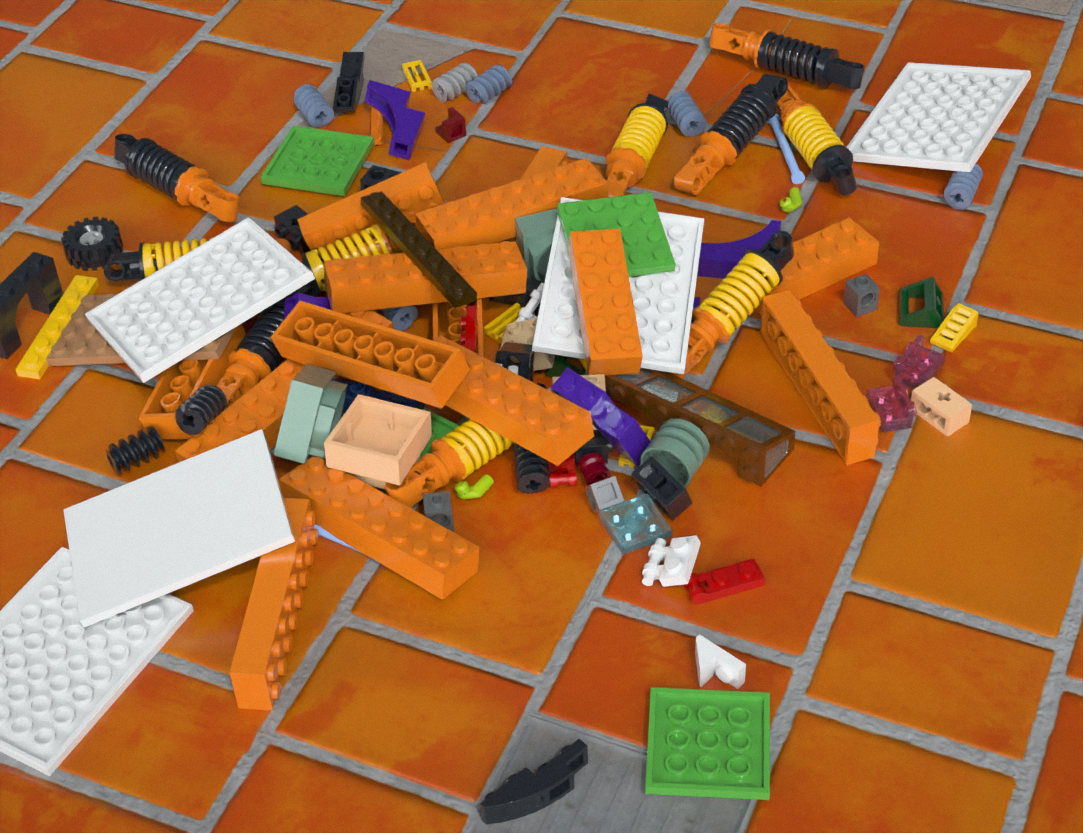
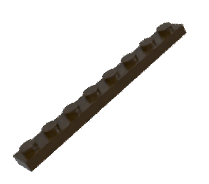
(419, 249)

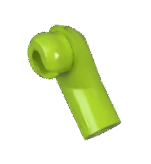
(792, 202)
(465, 491)

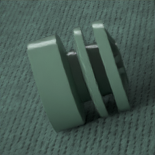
(679, 449)

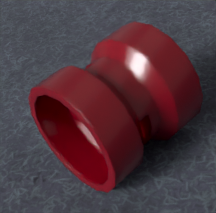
(593, 468)

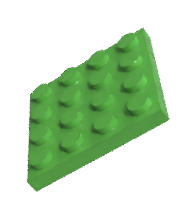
(318, 160)
(639, 223)
(709, 744)

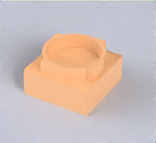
(378, 440)

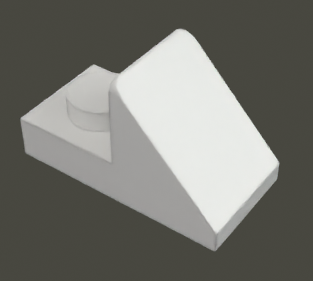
(715, 660)

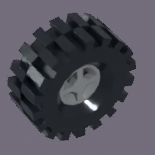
(91, 243)

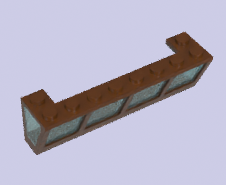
(731, 427)

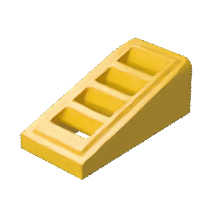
(958, 315)

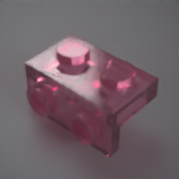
(918, 363)
(892, 406)

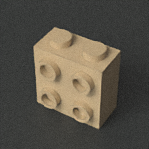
(523, 333)

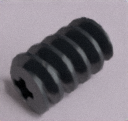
(200, 409)
(134, 449)
(531, 471)

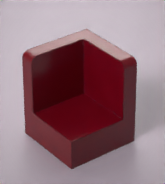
(452, 128)

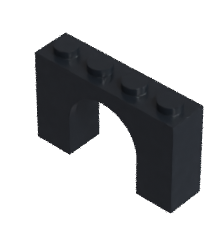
(41, 282)

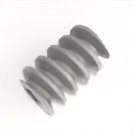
(453, 82)

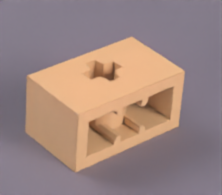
(941, 406)

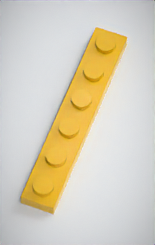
(34, 361)

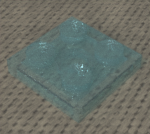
(635, 523)

